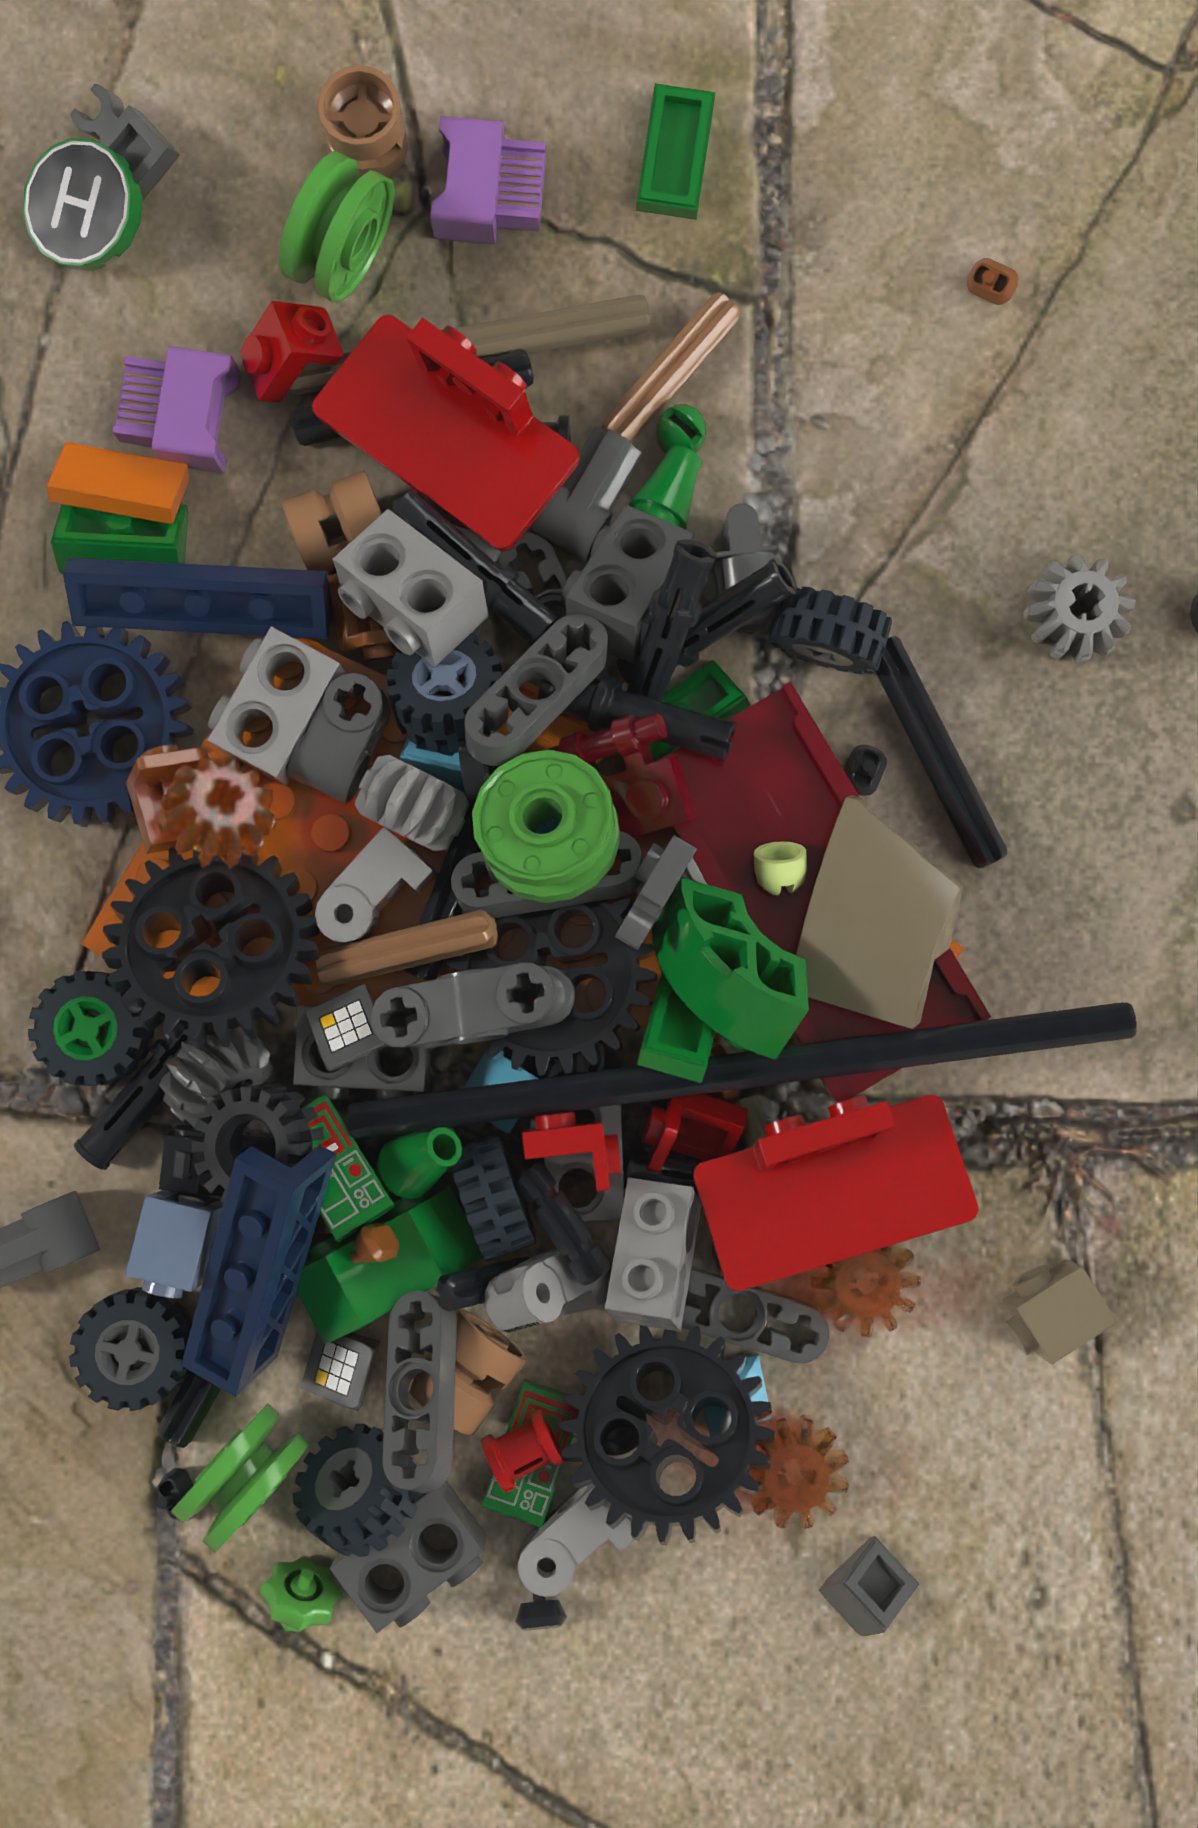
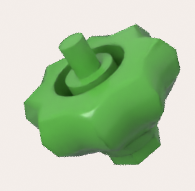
(300, 1594)

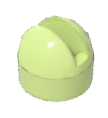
(780, 865)

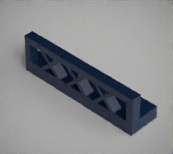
(197, 598)
(255, 1266)

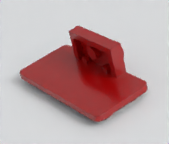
(448, 427)
(834, 1189)

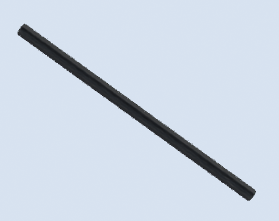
(744, 1070)

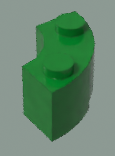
(729, 968)
(348, 1295)

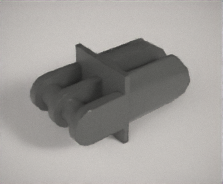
(743, 556)

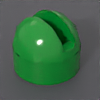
(671, 434)

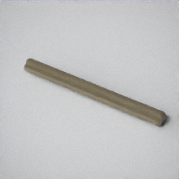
(526, 332)

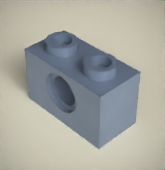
(174, 1242)

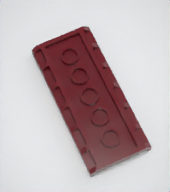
(791, 788)

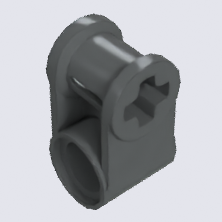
(335, 750)

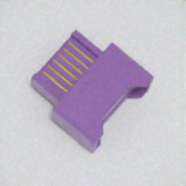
(488, 182)
(177, 405)

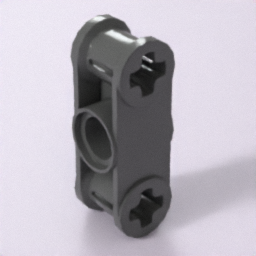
(472, 1006)

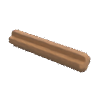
(672, 367)
(407, 948)

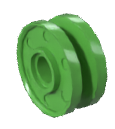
(336, 226)
(540, 789)
(241, 1478)

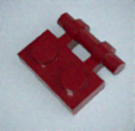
(649, 792)

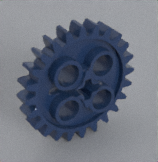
(80, 668)

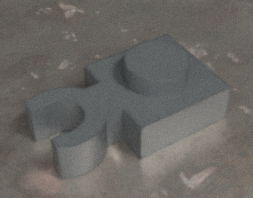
(130, 136)
(660, 874)

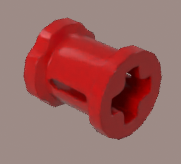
(522, 1450)

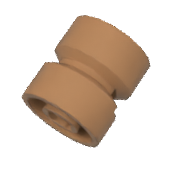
(364, 119)
(356, 510)
(483, 1363)

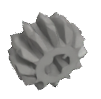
(1067, 587)
(412, 803)

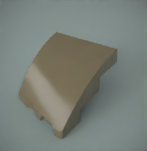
(876, 920)

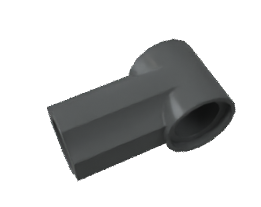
(588, 494)
(45, 1239)

